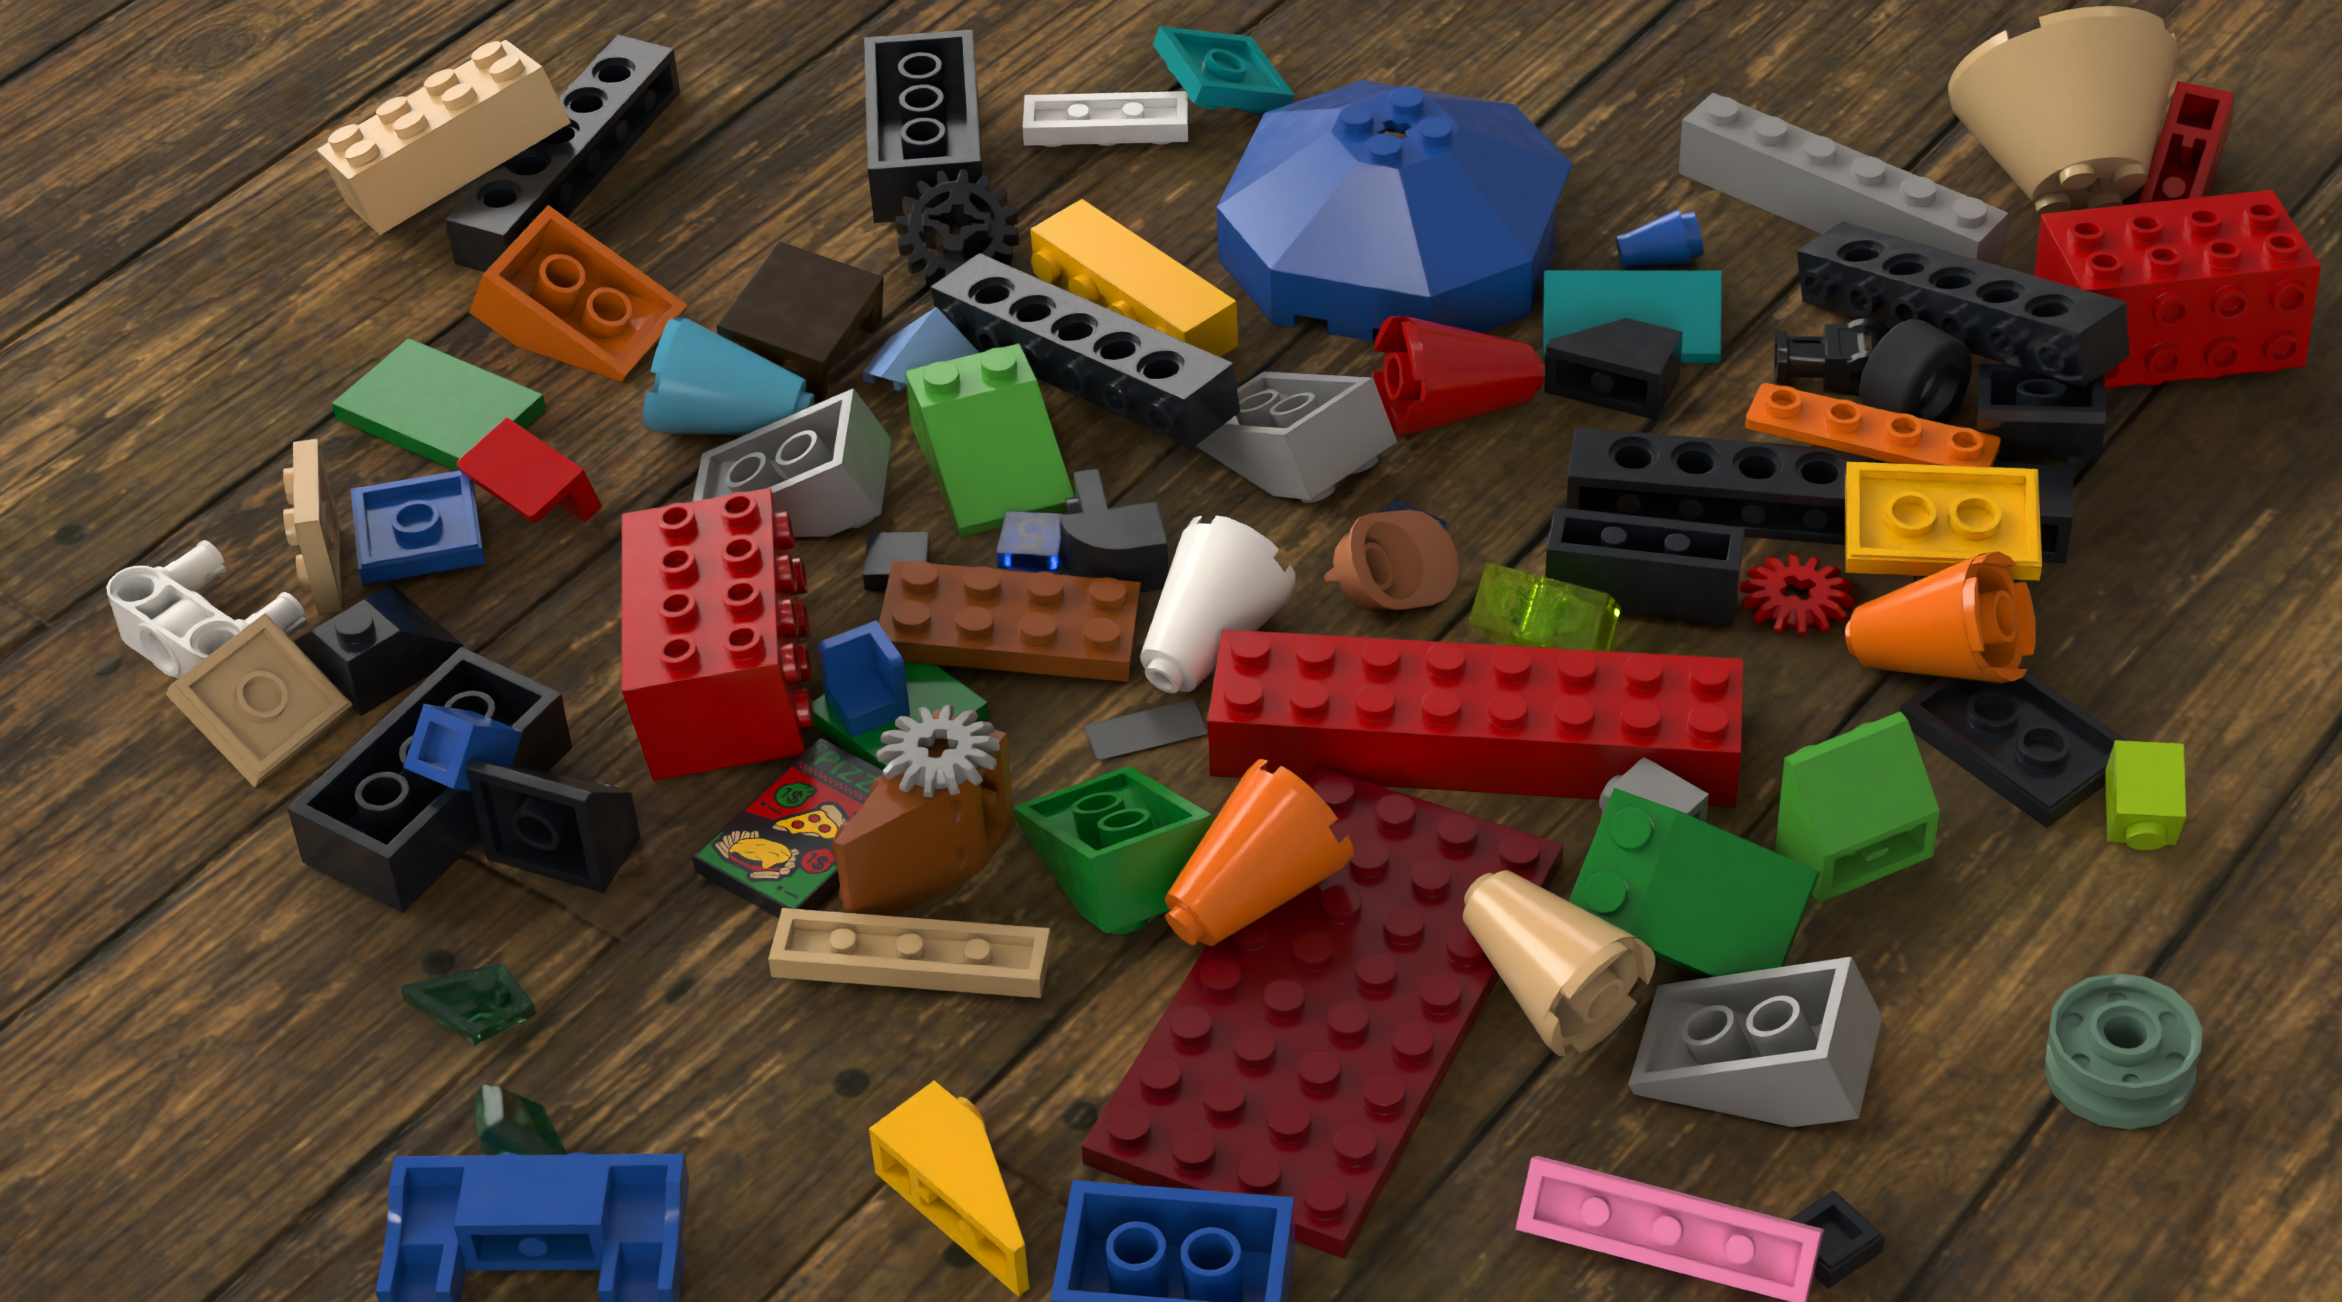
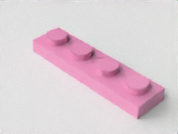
(1669, 1229)

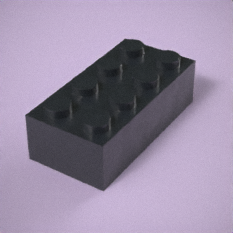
(920, 115)
(400, 830)

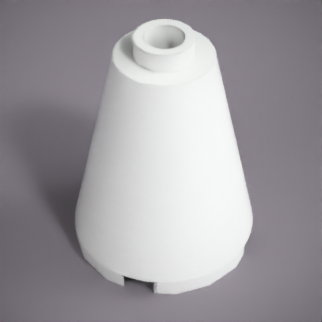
(1215, 582)

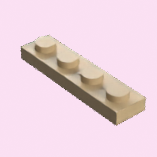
(910, 952)

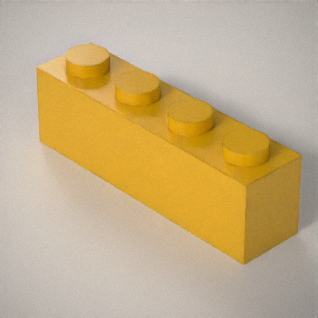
(1124, 273)

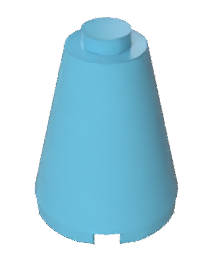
(716, 385)

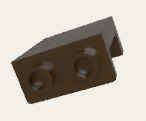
(803, 312)

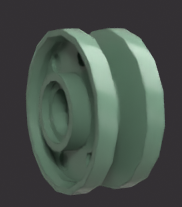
(2123, 1051)

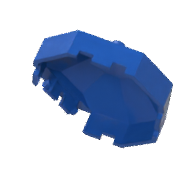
(1379, 226)

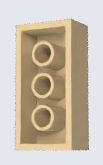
(443, 135)

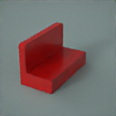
(528, 474)

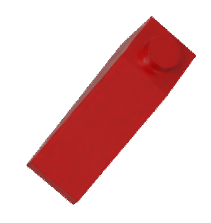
(2189, 144)

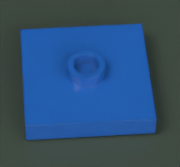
(416, 527)

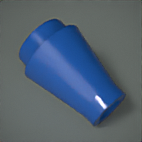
(1664, 241)

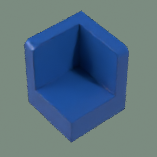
(864, 678)
(453, 737)

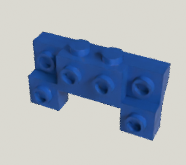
(535, 1215)

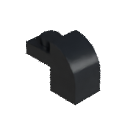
(1112, 542)

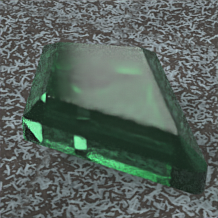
(472, 1001)
(514, 1124)

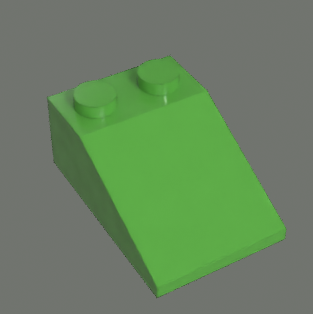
(987, 438)

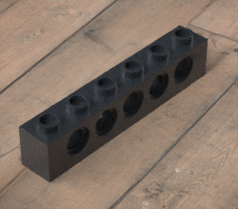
(607, 113)
(1986, 306)
(1091, 350)

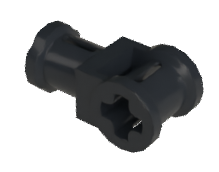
(1834, 356)

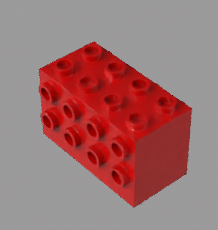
(2203, 280)
(714, 634)

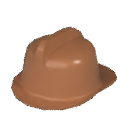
(1395, 561)

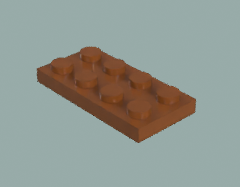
(1011, 620)

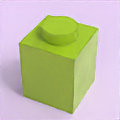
(2145, 794)

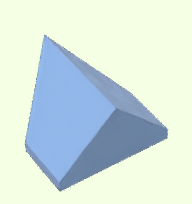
(918, 345)

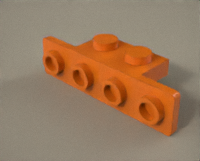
(1867, 430)

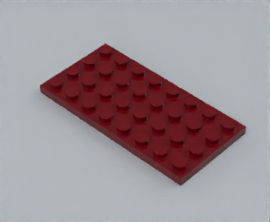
(1324, 1024)

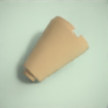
(1556, 959)

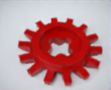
(1824, 598)

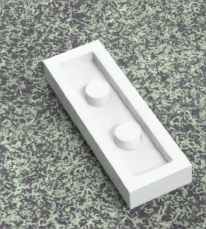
(1105, 118)

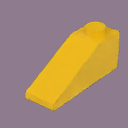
(944, 1166)

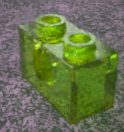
(1542, 611)

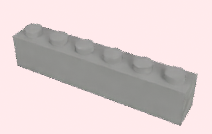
(1828, 183)

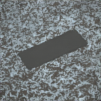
(1145, 729)

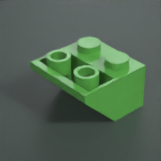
(1857, 806)

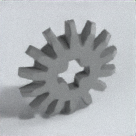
(955, 766)

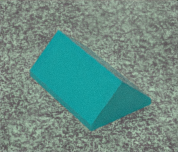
(1662, 298)

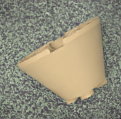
(2070, 103)

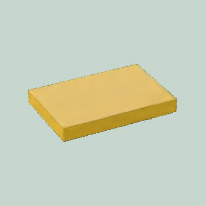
(1940, 515)

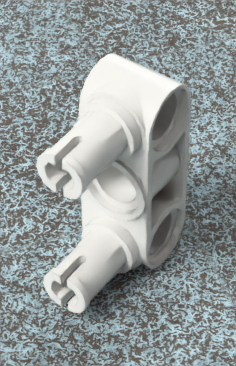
(173, 623)

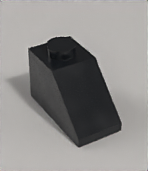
(1616, 366)

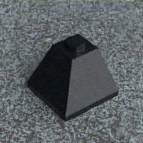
(378, 648)
(553, 823)

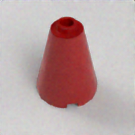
(1450, 374)

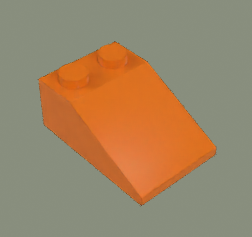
(574, 299)

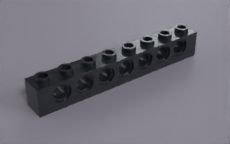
(1753, 485)

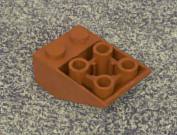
(916, 846)

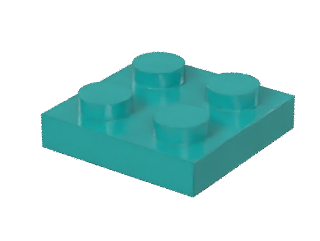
(1222, 70)

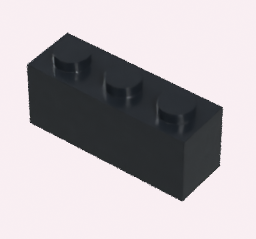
(1650, 563)

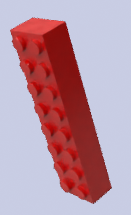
(1472, 714)

